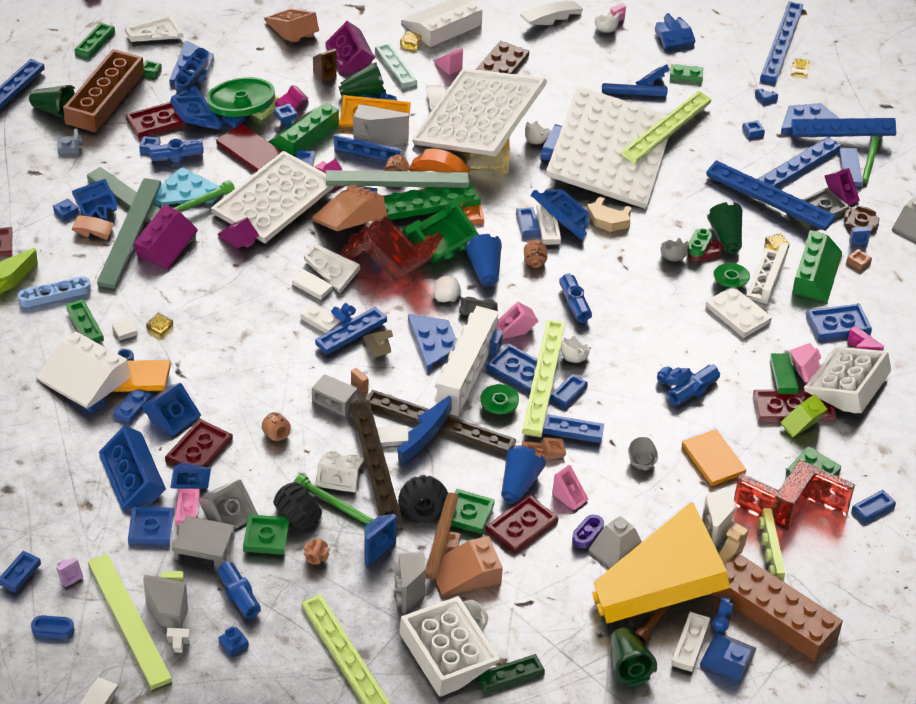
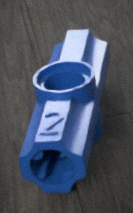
(176, 150)
(575, 297)
(694, 385)
(238, 590)

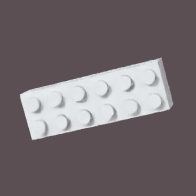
(467, 358)

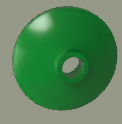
(731, 275)
(499, 399)

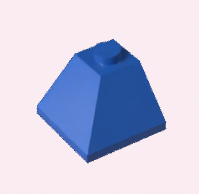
(379, 537)
(728, 656)

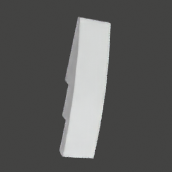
(549, 12)

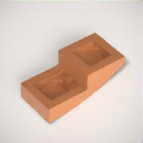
(85, 225)
(549, 448)

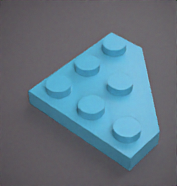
(184, 187)

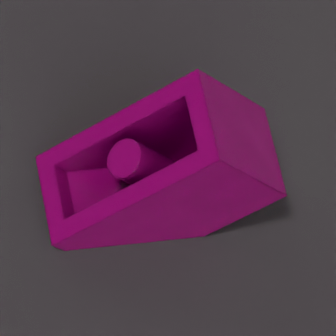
(843, 185)
(239, 233)

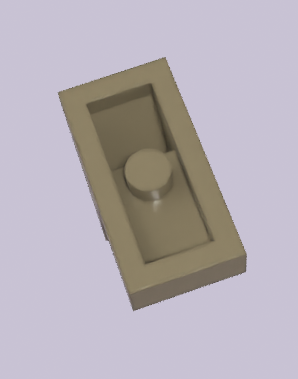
(378, 342)

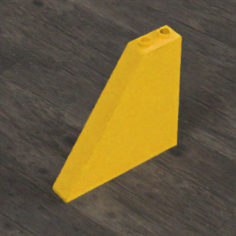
(663, 570)

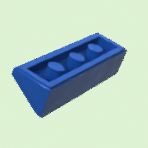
(365, 148)

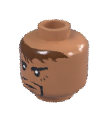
(397, 163)
(535, 253)
(276, 426)

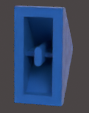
(190, 476)

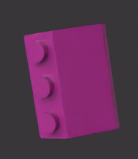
(351, 48)
(165, 237)

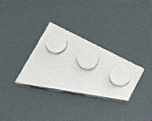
(155, 29)
(331, 266)

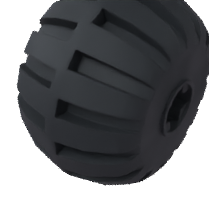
(433, 498)
(297, 506)

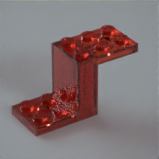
(391, 247)
(801, 484)

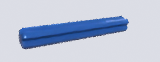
(634, 89)

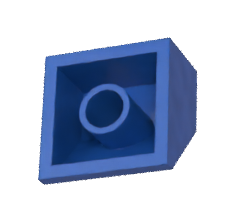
(171, 409)

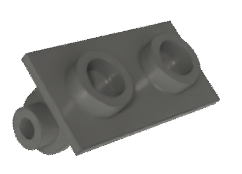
(469, 304)

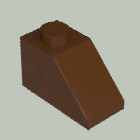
(325, 65)

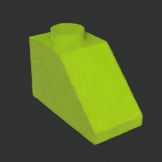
(804, 416)

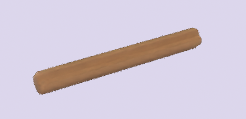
(441, 535)

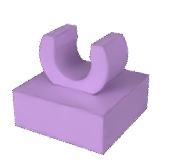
(69, 571)

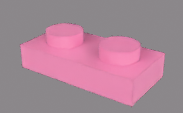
(187, 504)

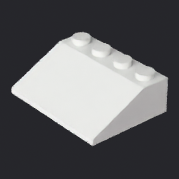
(445, 20)
(84, 370)
(850, 377)
(447, 645)

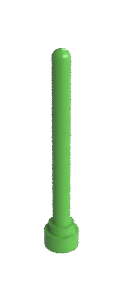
(870, 159)
(224, 189)
(306, 483)

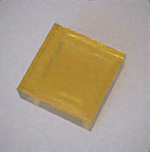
(410, 39)
(800, 66)
(774, 241)
(159, 324)

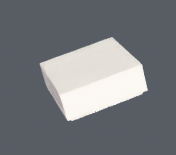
(124, 329)

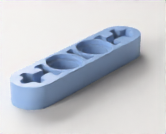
(54, 290)

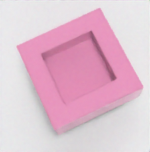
(621, 9)

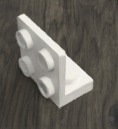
(338, 471)

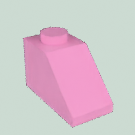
(517, 320)
(805, 360)

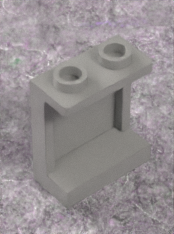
(204, 540)

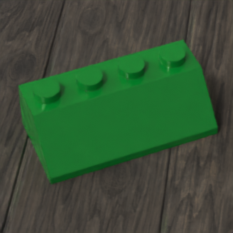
(307, 129)
(817, 267)

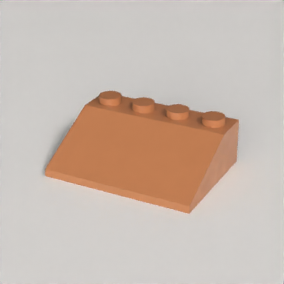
(351, 208)

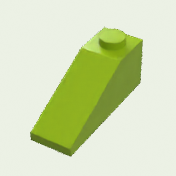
(16, 268)

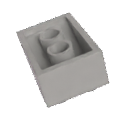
(380, 125)

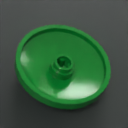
(241, 96)

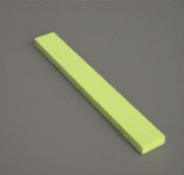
(666, 127)
(543, 378)
(129, 622)
(343, 651)

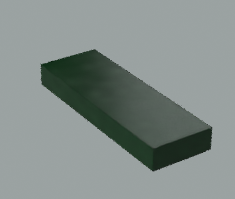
(510, 673)

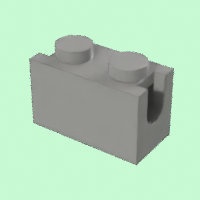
(334, 394)

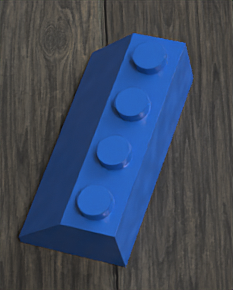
(131, 469)

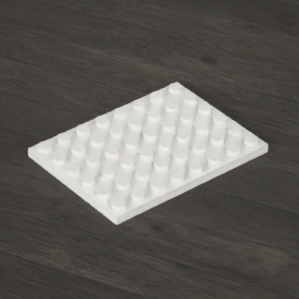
(592, 147)

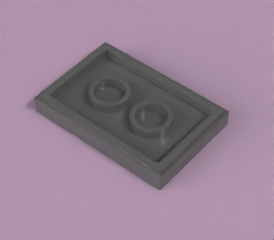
(827, 201)

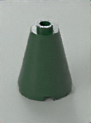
(364, 82)
(52, 99)
(727, 225)
(631, 658)

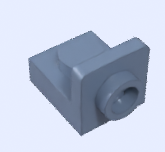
(69, 144)

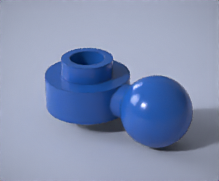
(720, 622)

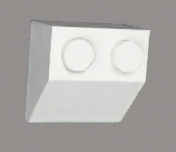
(718, 516)

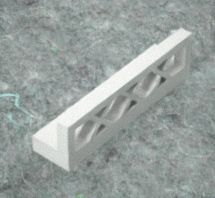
(770, 277)

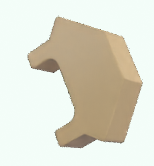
(608, 218)
(734, 544)

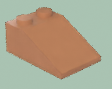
(294, 24)
(469, 567)

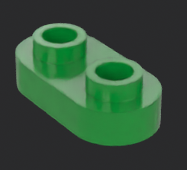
(699, 242)

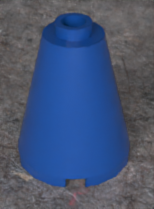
(485, 257)
(520, 472)

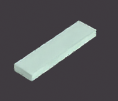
(396, 65)

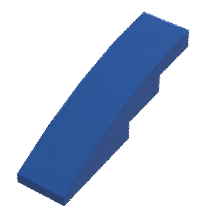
(428, 426)

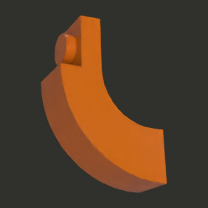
(438, 161)

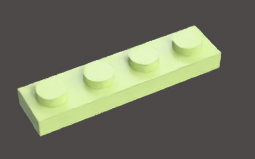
(770, 540)

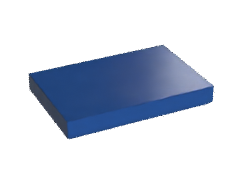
(837, 321)
(514, 367)

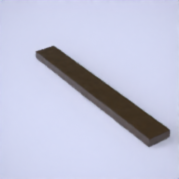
(452, 426)
(375, 460)

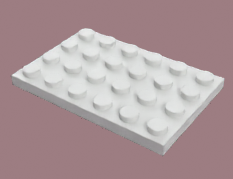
(274, 195)

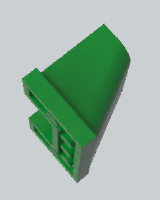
(451, 224)

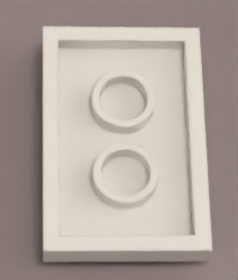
(738, 311)

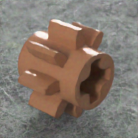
(316, 551)

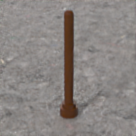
(643, 633)

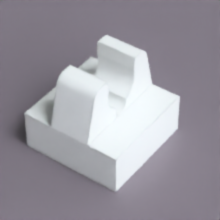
(178, 637)

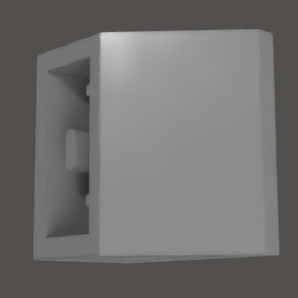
(410, 579)

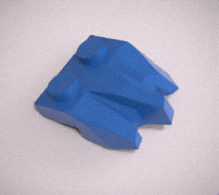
(674, 32)
(95, 199)

